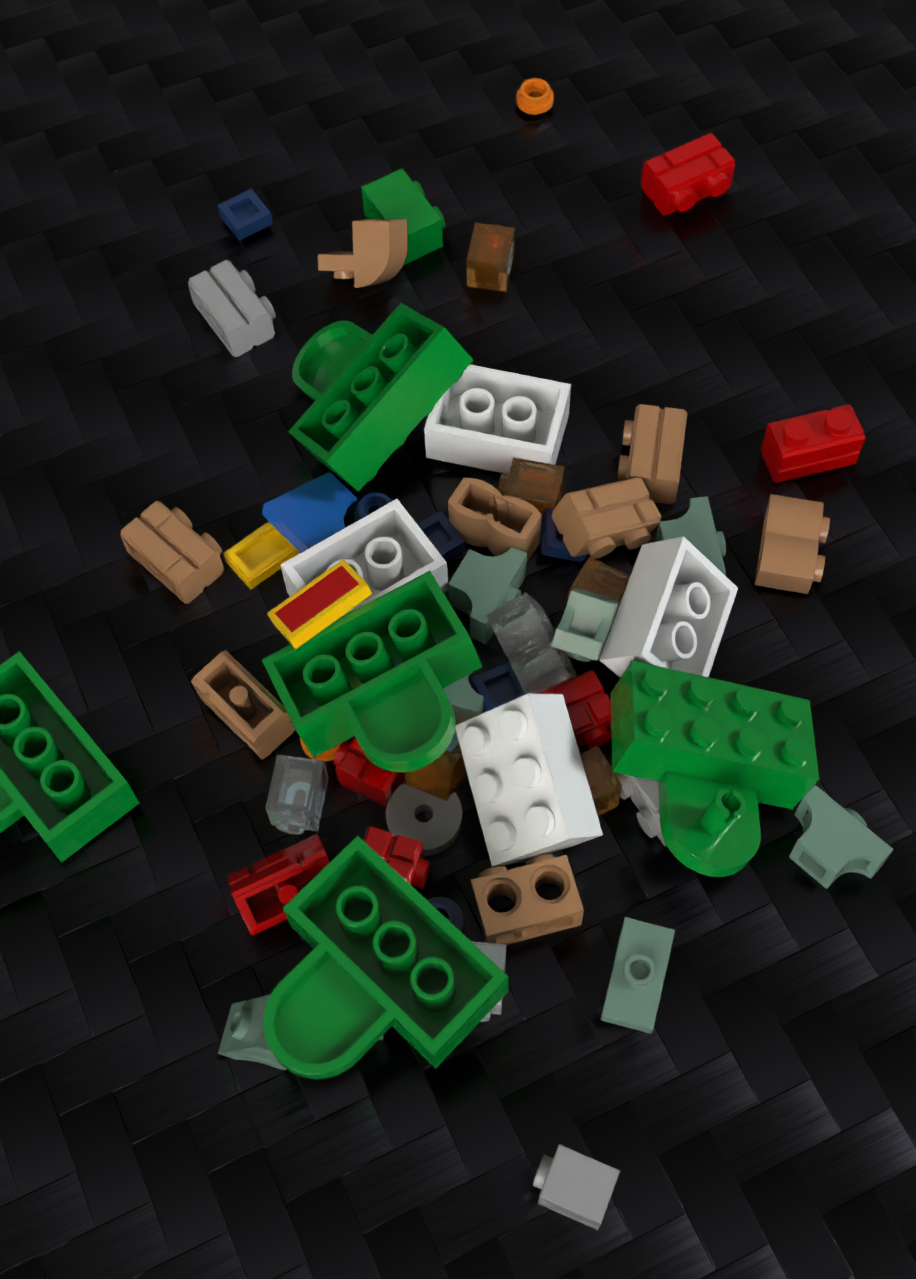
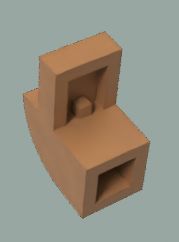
(376, 253)

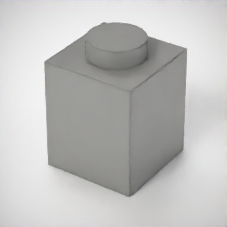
(575, 1186)

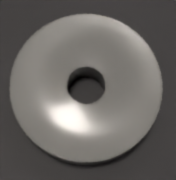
(435, 834)

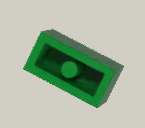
(400, 198)

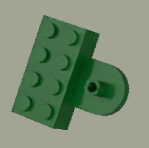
(372, 389)
(380, 678)
(714, 758)
(53, 766)
(374, 965)

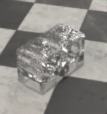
(527, 642)

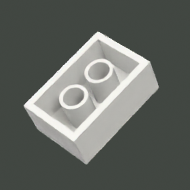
(498, 417)
(381, 548)
(670, 611)
(528, 779)

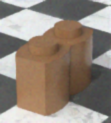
(493, 520)
(790, 544)

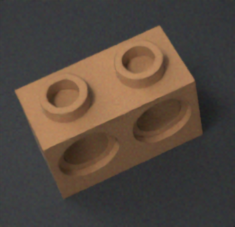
(531, 914)

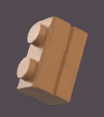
(655, 450)
(606, 517)
(173, 551)
(243, 704)

